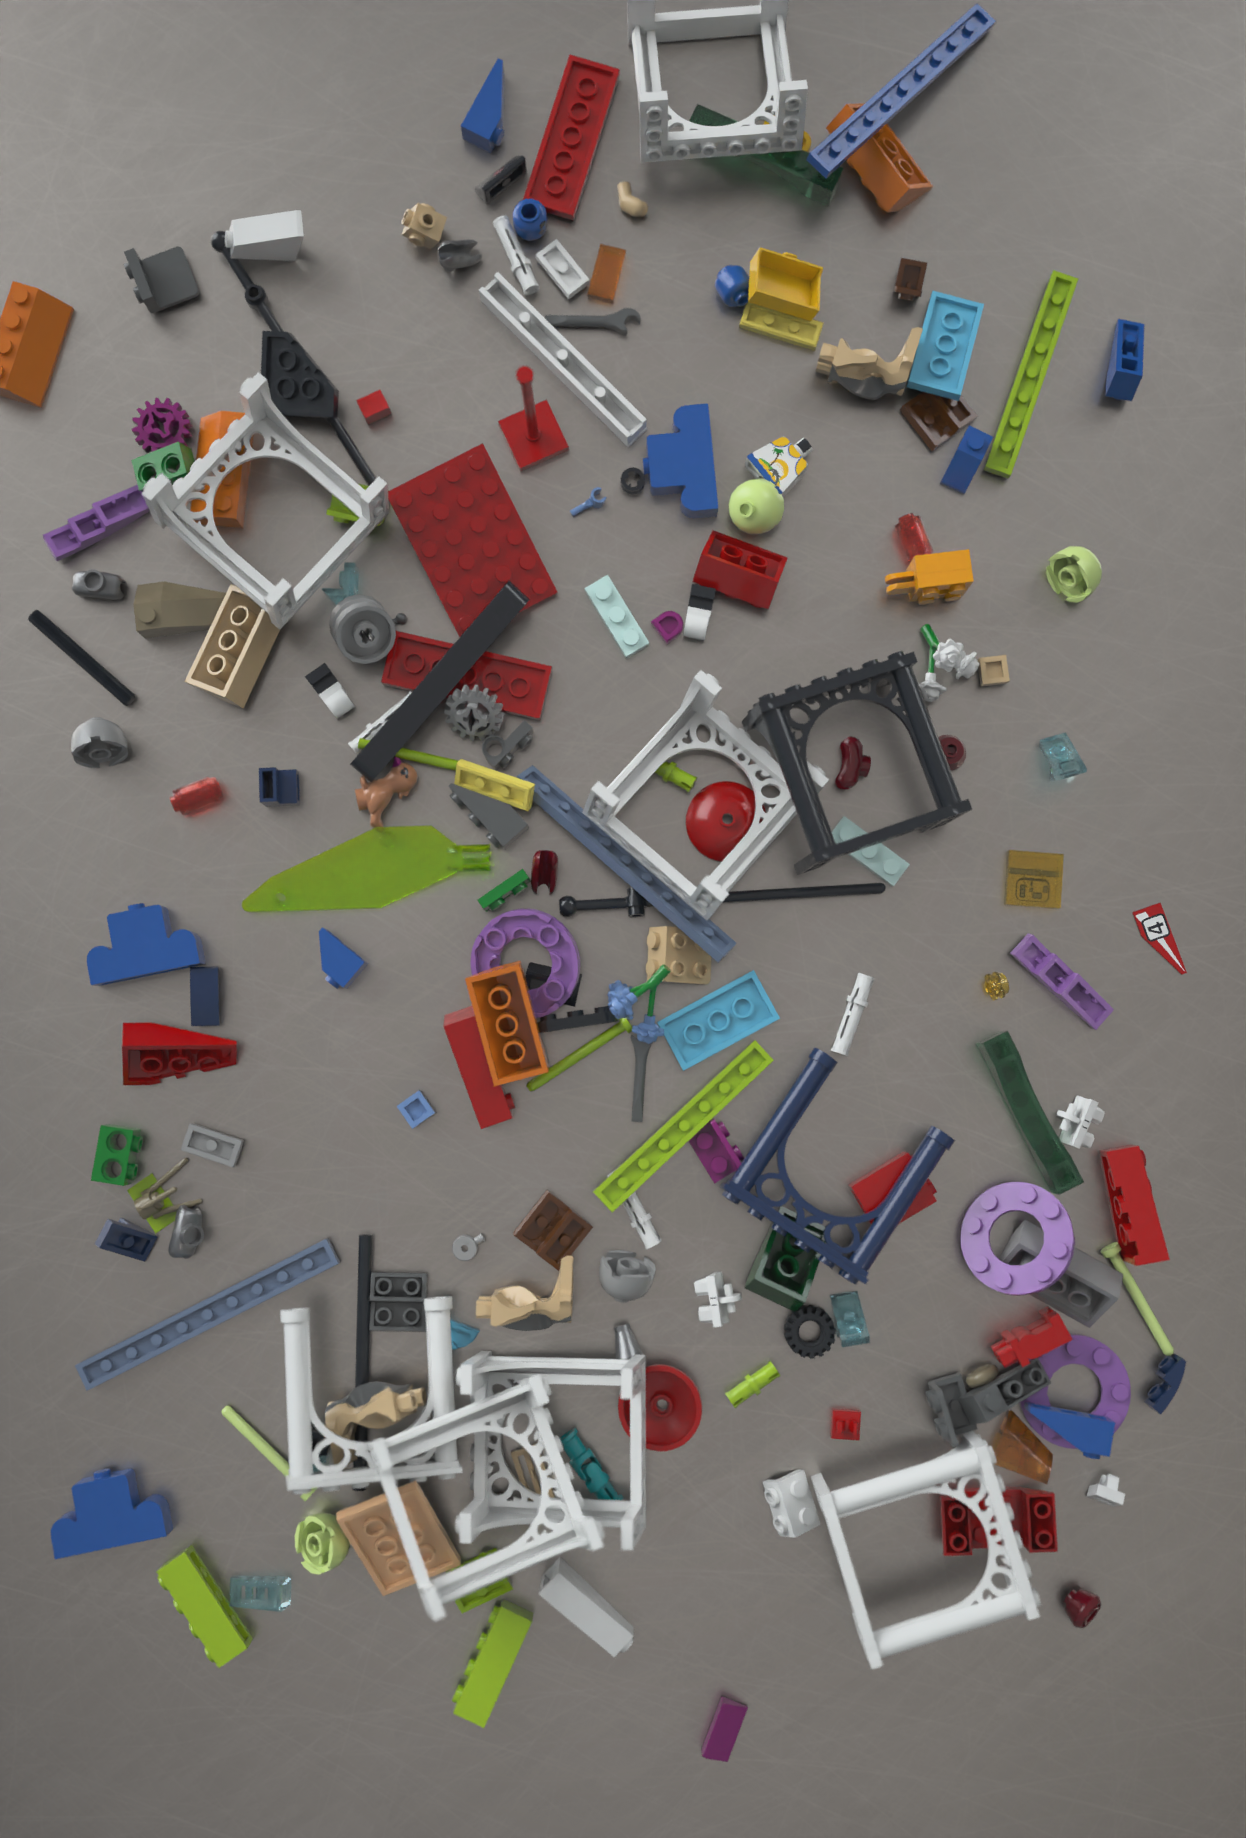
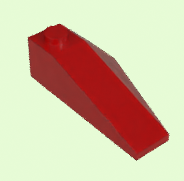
(164, 1051)

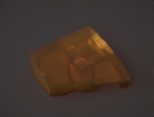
(1022, 1451)

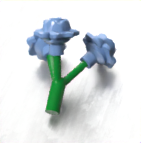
(623, 997)

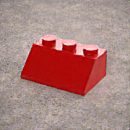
(739, 569)

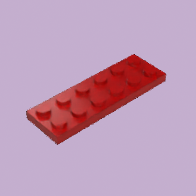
(572, 135)
(515, 681)

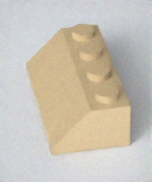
(233, 649)

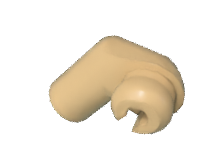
(629, 203)

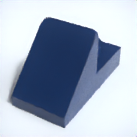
(126, 1239)

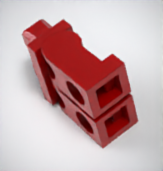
(1031, 1340)

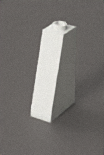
(585, 1608)

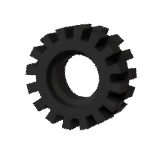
(826, 1336)

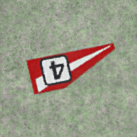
(1157, 932)

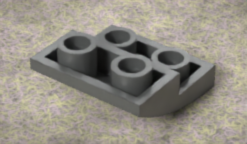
(398, 1302)

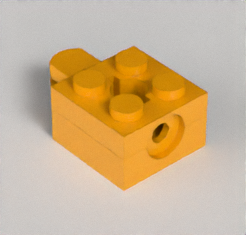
(933, 577)

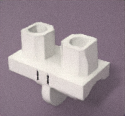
(1077, 1120)
(720, 1296)

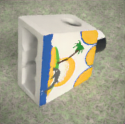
(780, 463)

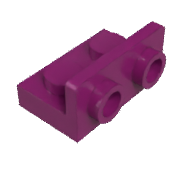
(715, 1151)

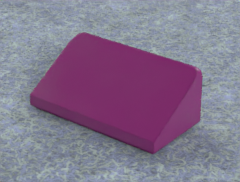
(723, 1730)

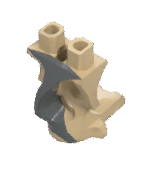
(865, 371)
(523, 1311)
(372, 1406)

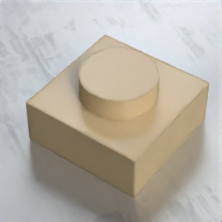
(993, 670)

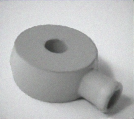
(472, 1244)

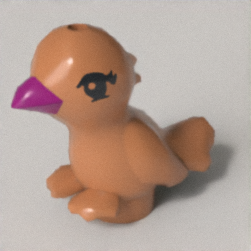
(378, 793)

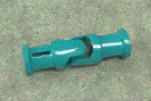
(591, 1472)

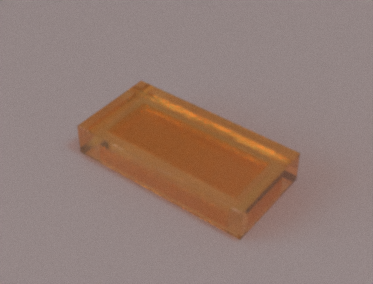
(606, 273)

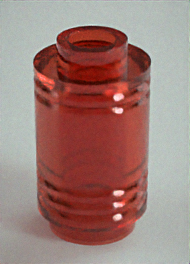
(913, 536)
(196, 795)

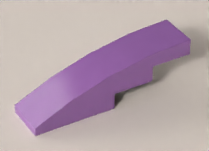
(97, 523)
(1062, 981)

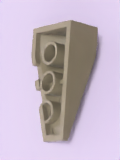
(174, 609)

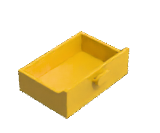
(785, 284)

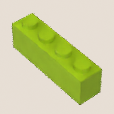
(204, 1606)
(493, 1662)

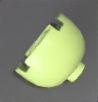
(756, 506)
(1074, 573)
(321, 1543)

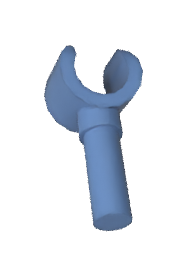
(591, 502)

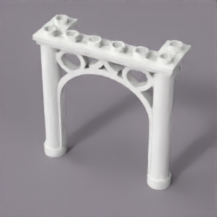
(301, 1411)

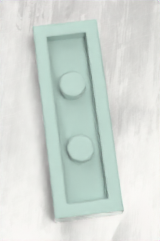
(616, 616)
(875, 858)

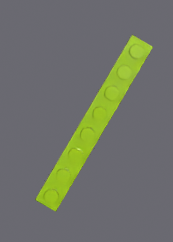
(1030, 374)
(683, 1126)

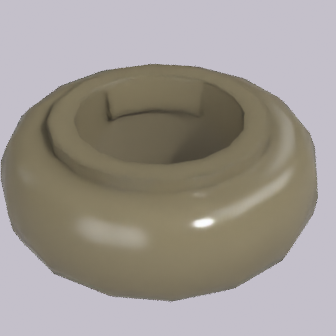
(982, 1376)

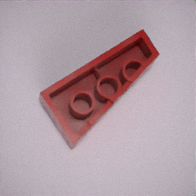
(488, 1101)
(1133, 1206)

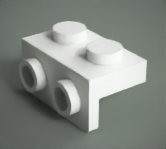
(791, 1504)

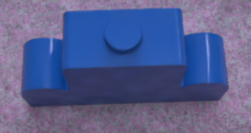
(685, 462)
(143, 947)
(109, 1515)

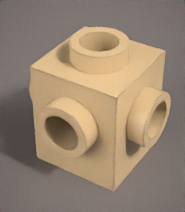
(423, 225)

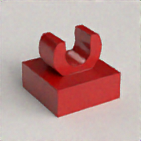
(845, 1424)

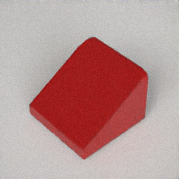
(374, 407)

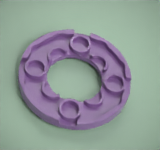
(551, 934)
(1054, 1255)
(1106, 1366)

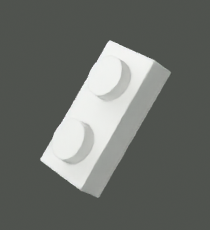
(562, 269)

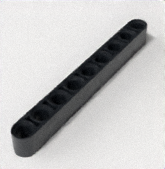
(439, 681)

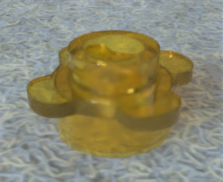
(996, 985)

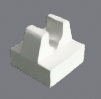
(1107, 1491)

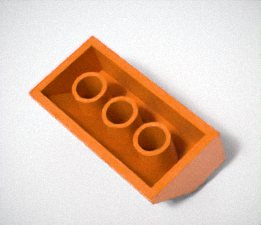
(885, 166)
(30, 342)
(232, 492)
(507, 1023)

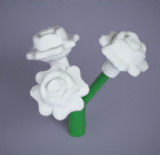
(947, 657)

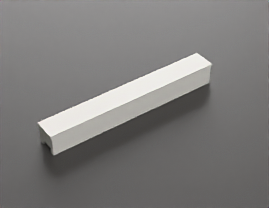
(563, 360)

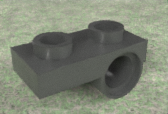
(519, 738)

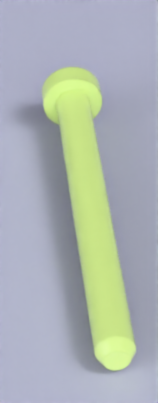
(1112, 1252)
(262, 1445)

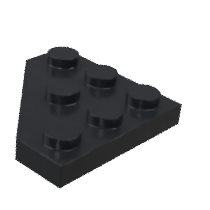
(295, 379)

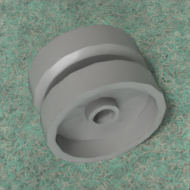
(362, 629)

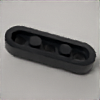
(576, 1019)

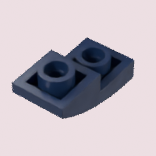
(204, 996)
(1171, 1373)

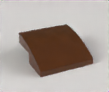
(937, 417)
(552, 1229)

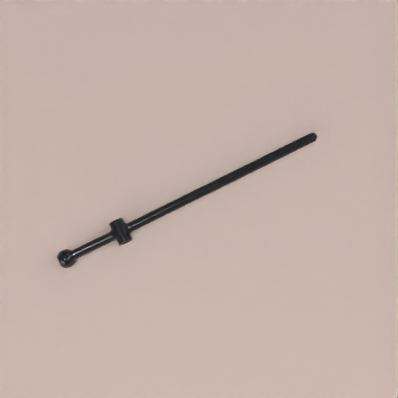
(257, 299)
(637, 903)

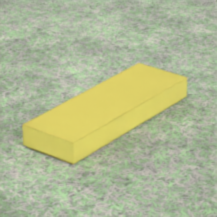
(781, 326)
(495, 784)

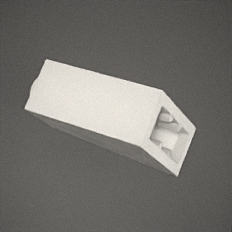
(266, 236)

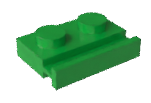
(496, 897)

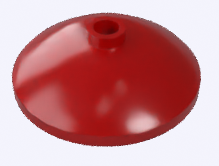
(705, 814)
(672, 1425)

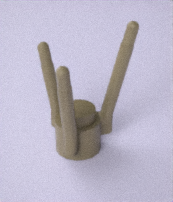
(151, 1203)

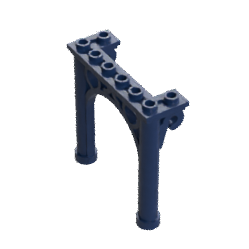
(886, 1214)

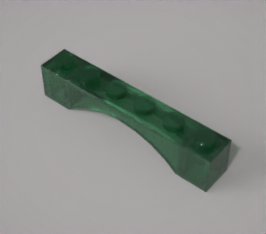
(788, 165)
(1035, 1127)

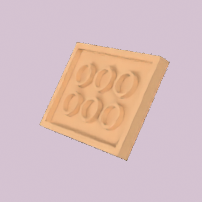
(379, 1546)

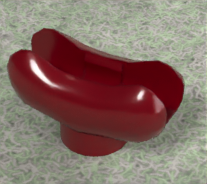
(853, 763)
(544, 870)

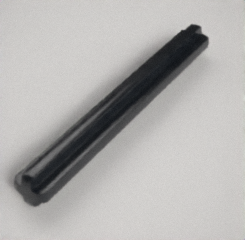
(81, 657)

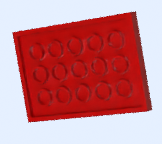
(469, 536)

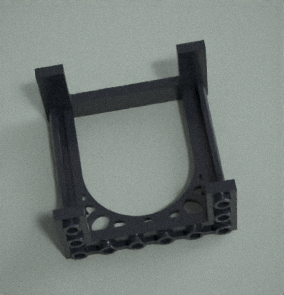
(773, 721)

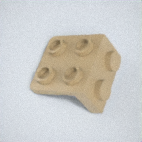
(680, 954)

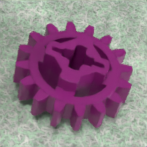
(173, 421)

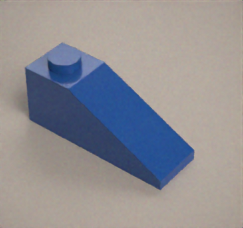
(485, 118)
(1126, 360)
(1085, 1431)

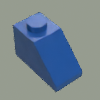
(966, 459)
(338, 960)

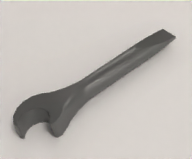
(612, 321)
(641, 1052)

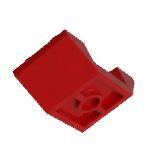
(1033, 1519)

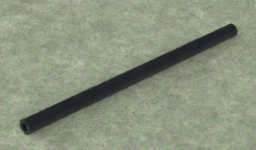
(362, 1331)

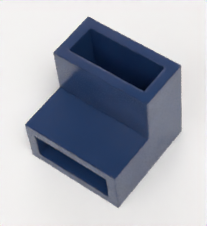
(279, 787)

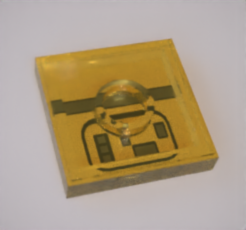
(1033, 879)

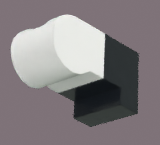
(699, 611)
(330, 690)

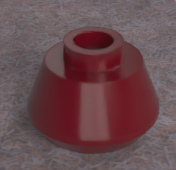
(956, 748)
(1082, 1607)

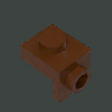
(910, 278)

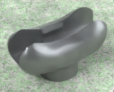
(457, 254)
(97, 584)
(186, 1232)

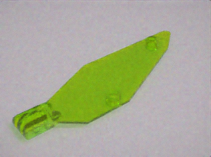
(369, 871)

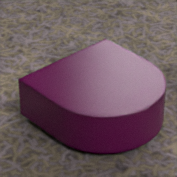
(668, 625)

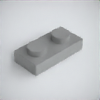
(212, 1145)

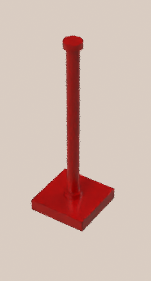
(532, 432)

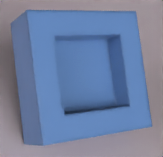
(416, 1109)

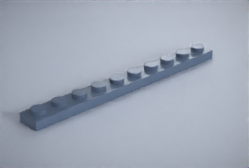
(570, 816)
(207, 1314)

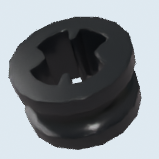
(625, 478)

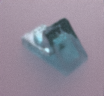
(348, 580)
(1062, 757)
(849, 1319)

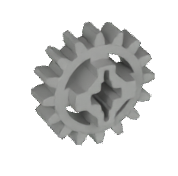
(474, 712)

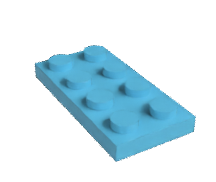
(945, 345)
(718, 1020)

